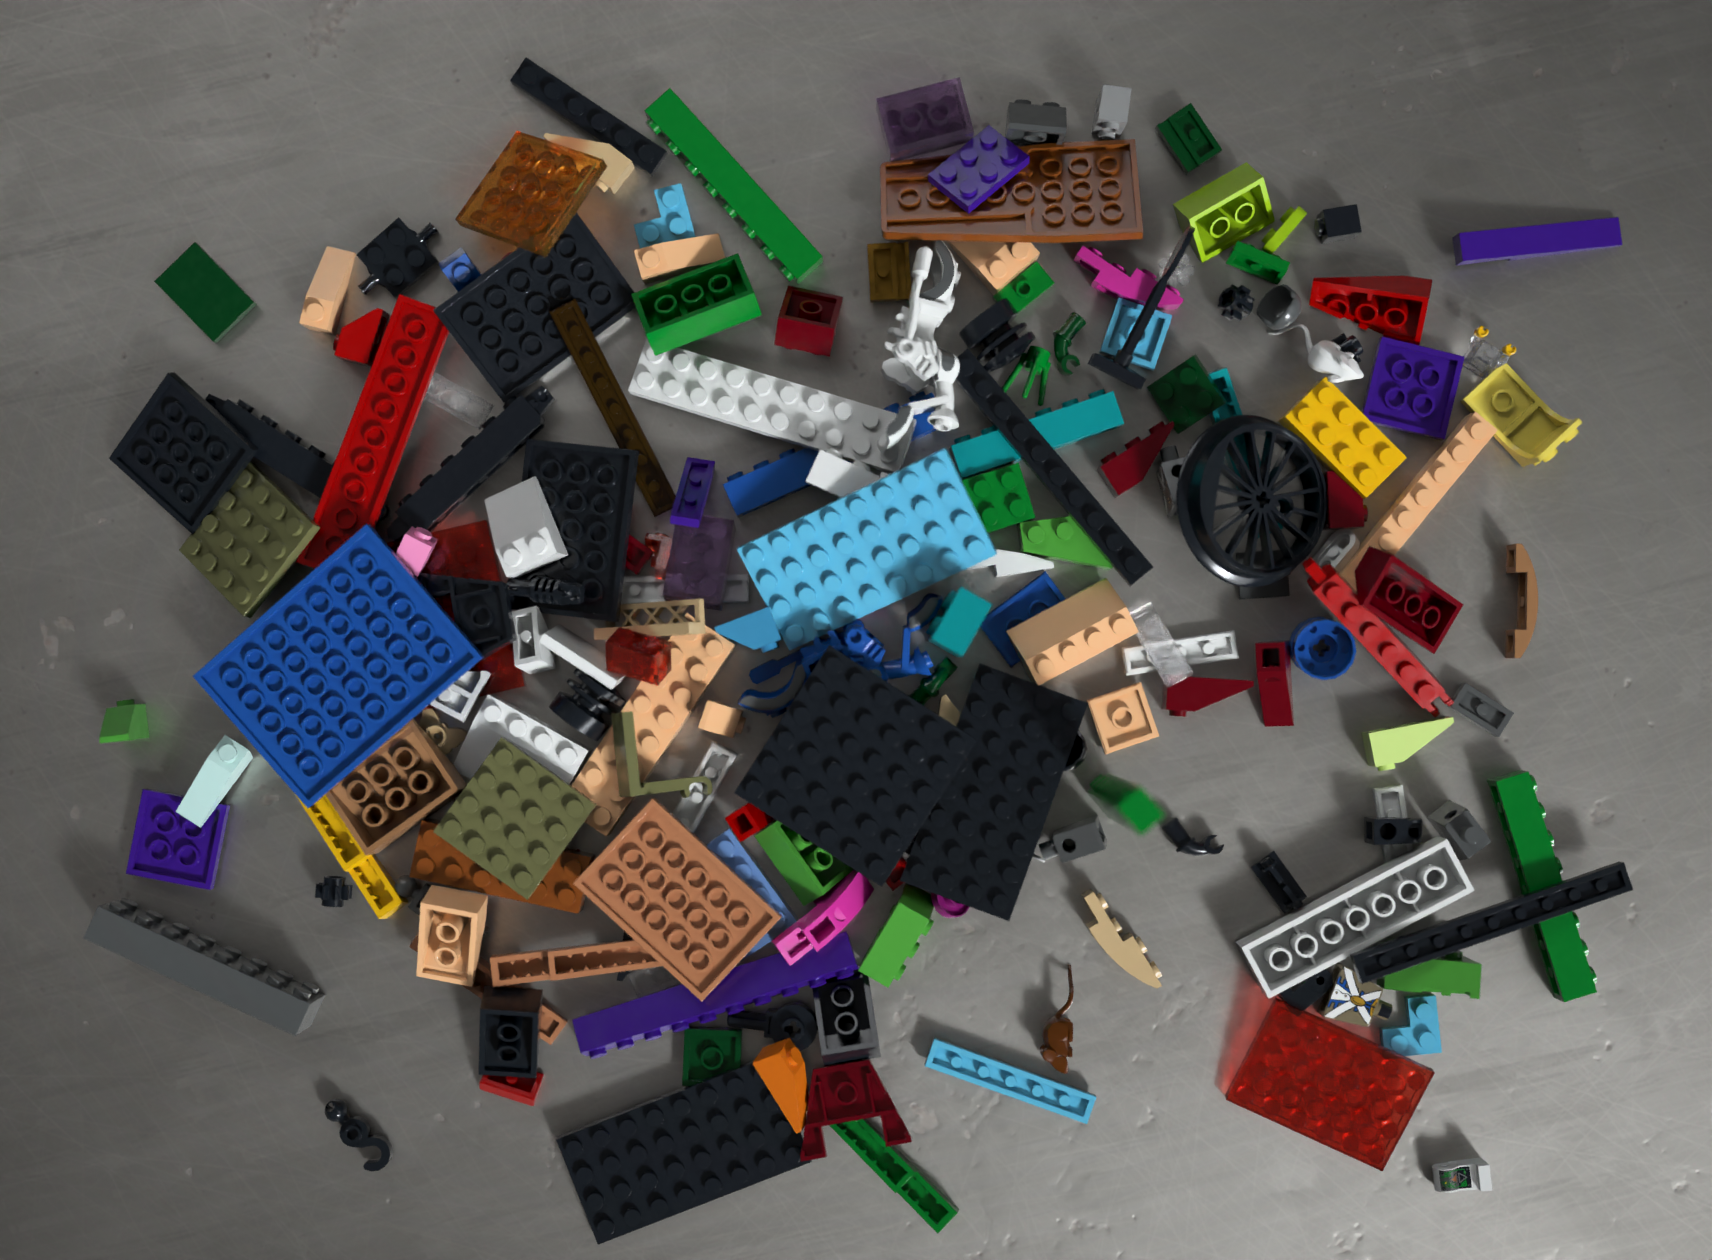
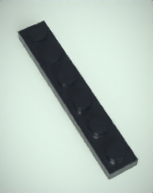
(588, 116)

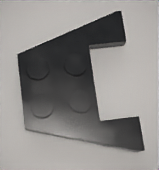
(478, 608)

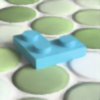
(674, 220)
(1422, 1028)

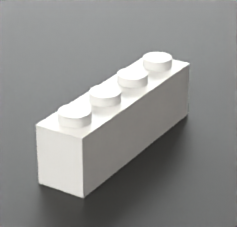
(838, 476)

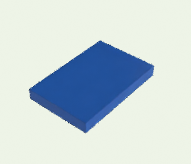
(1024, 604)

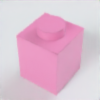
(416, 549)

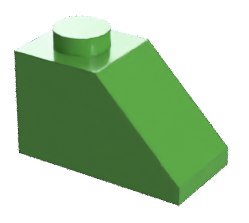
(124, 722)

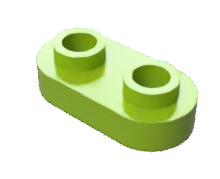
(1290, 220)

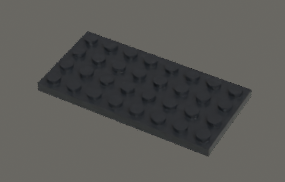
(996, 804)
(679, 1151)

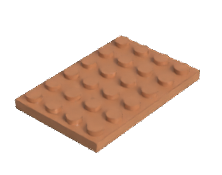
(677, 899)

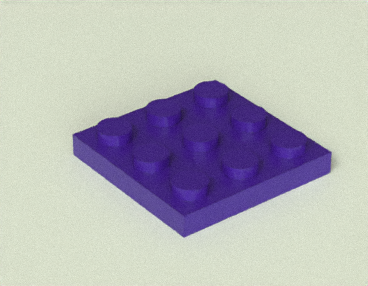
(1412, 388)
(171, 846)

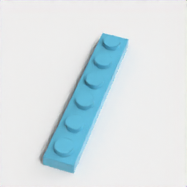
(1010, 1080)

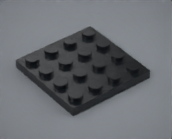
(183, 452)

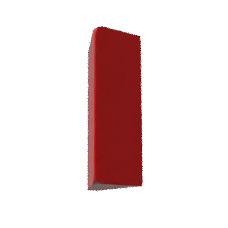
(514, 1088)

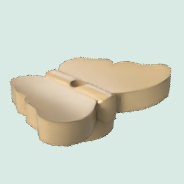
(448, 737)

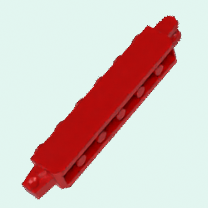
(1376, 636)

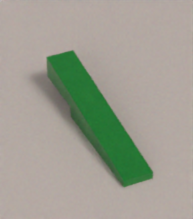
(897, 1172)

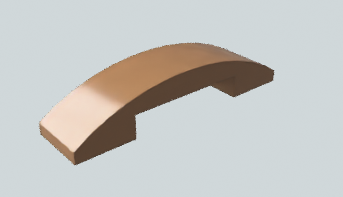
(1527, 601)

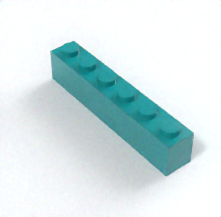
(1058, 427)

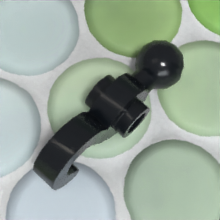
(356, 1133)

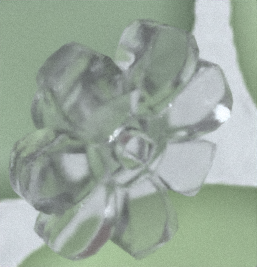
(1180, 273)

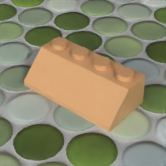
(1071, 631)

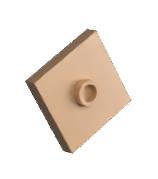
(1122, 718)

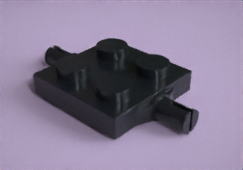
(397, 258)

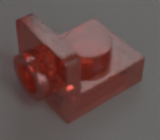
(661, 545)

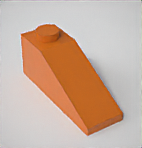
(785, 1077)

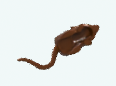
(1057, 1034)

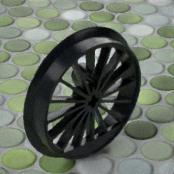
(1257, 503)

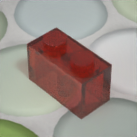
(638, 656)

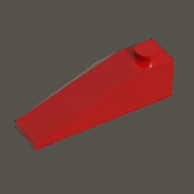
(1382, 303)

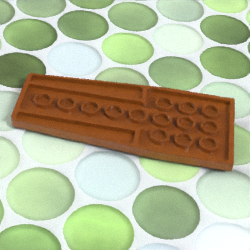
(1059, 197)

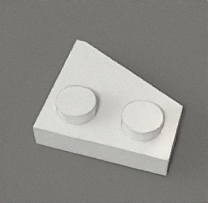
(462, 695)

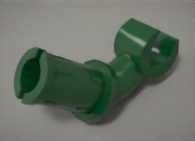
(1063, 340)
(930, 686)

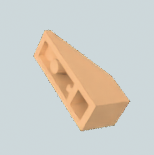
(677, 257)
(328, 291)

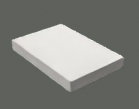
(580, 654)

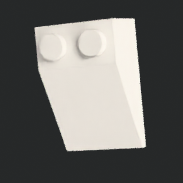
(523, 529)

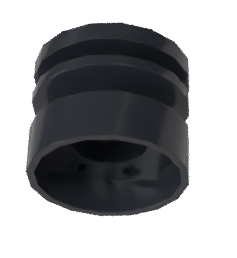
(997, 335)
(586, 705)

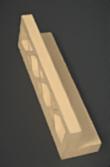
(659, 629)

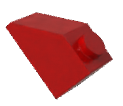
(361, 338)

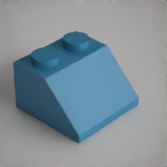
(753, 630)

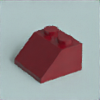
(808, 321)

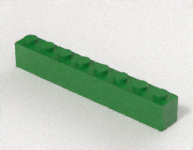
(733, 186)
(1125, 803)
(1537, 868)

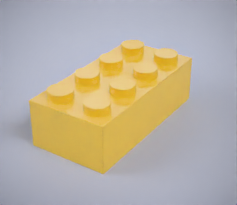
(1342, 437)

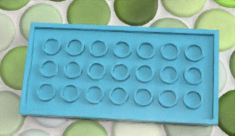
(867, 549)

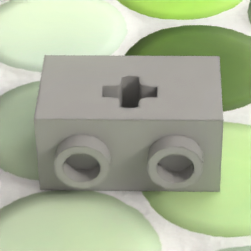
(1111, 112)

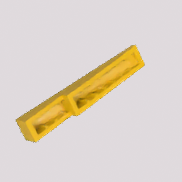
(365, 870)

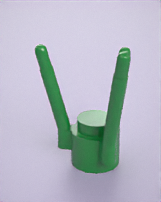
(1035, 361)

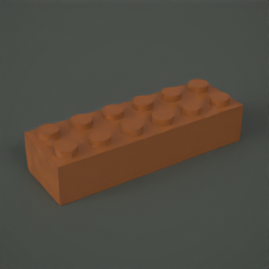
(444, 864)

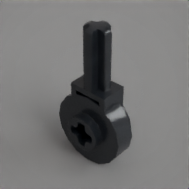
(777, 1023)

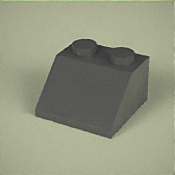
(1035, 124)

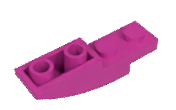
(1114, 282)
(825, 920)

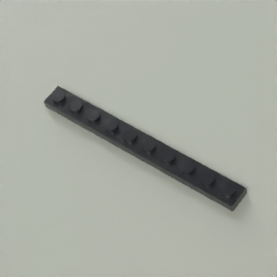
(1051, 470)
(1491, 922)

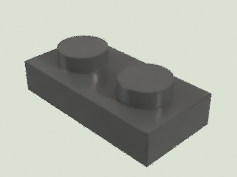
(1480, 709)

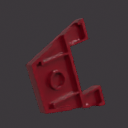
(845, 1095)

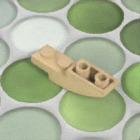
(1123, 950)

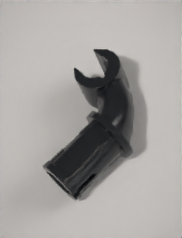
(1187, 844)

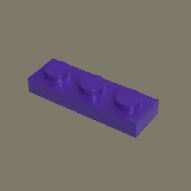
(692, 492)

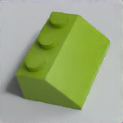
(1225, 211)

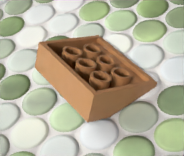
(395, 789)

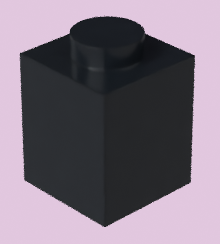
(1338, 224)

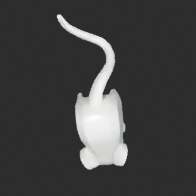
(1327, 357)

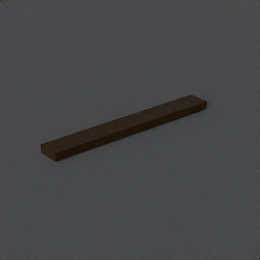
(613, 404)

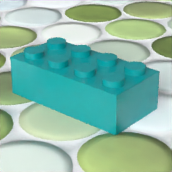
(959, 621)

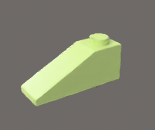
(1399, 742)

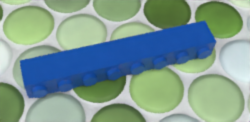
(789, 474)

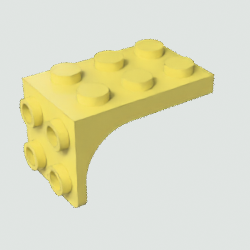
(1522, 419)

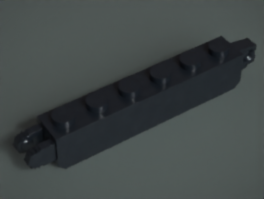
(281, 449)
(473, 465)

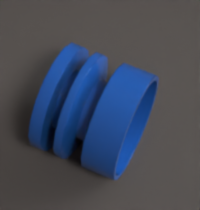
(1331, 661)

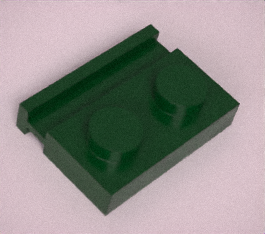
(1188, 138)

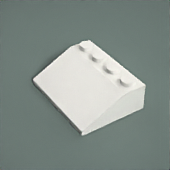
(535, 737)

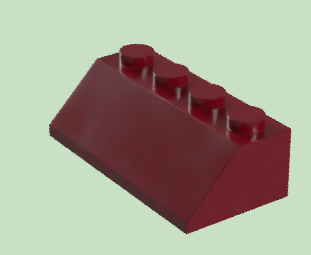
(1404, 598)

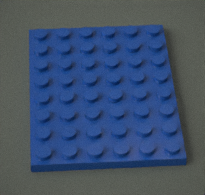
(338, 666)

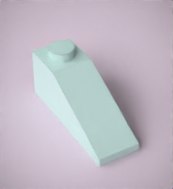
(214, 780)

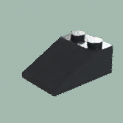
(846, 1020)
(510, 1031)

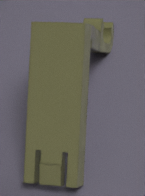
(628, 769)

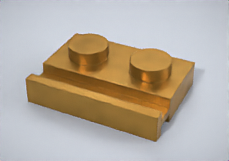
(889, 271)

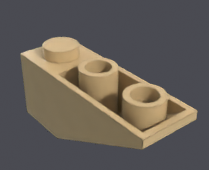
(618, 165)

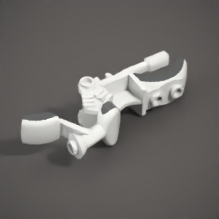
(917, 357)

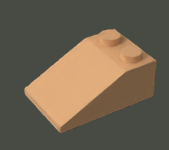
(996, 262)
(450, 935)

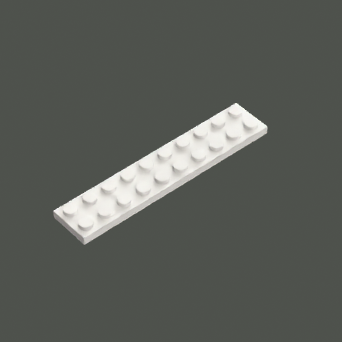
(768, 406)

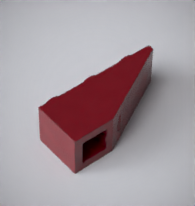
(1132, 465)
(1275, 682)

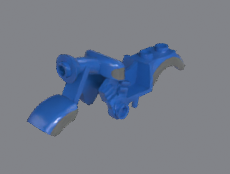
(855, 643)

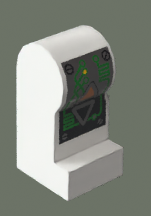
(1462, 1175)

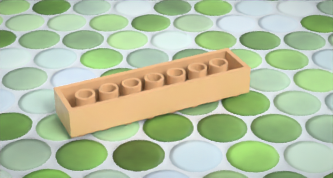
(657, 717)

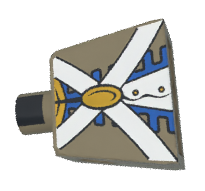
(1352, 1000)

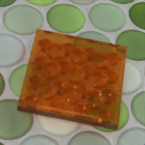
(531, 193)

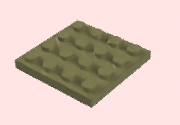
(249, 540)
(515, 818)

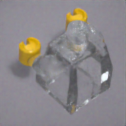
(1483, 356)

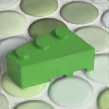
(1060, 540)
(898, 936)
(1444, 974)

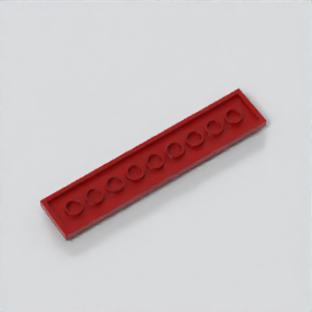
(378, 428)

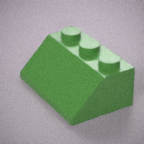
(801, 863)

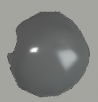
(1279, 307)

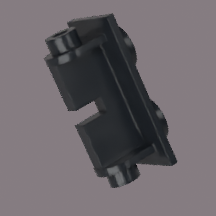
(1279, 882)

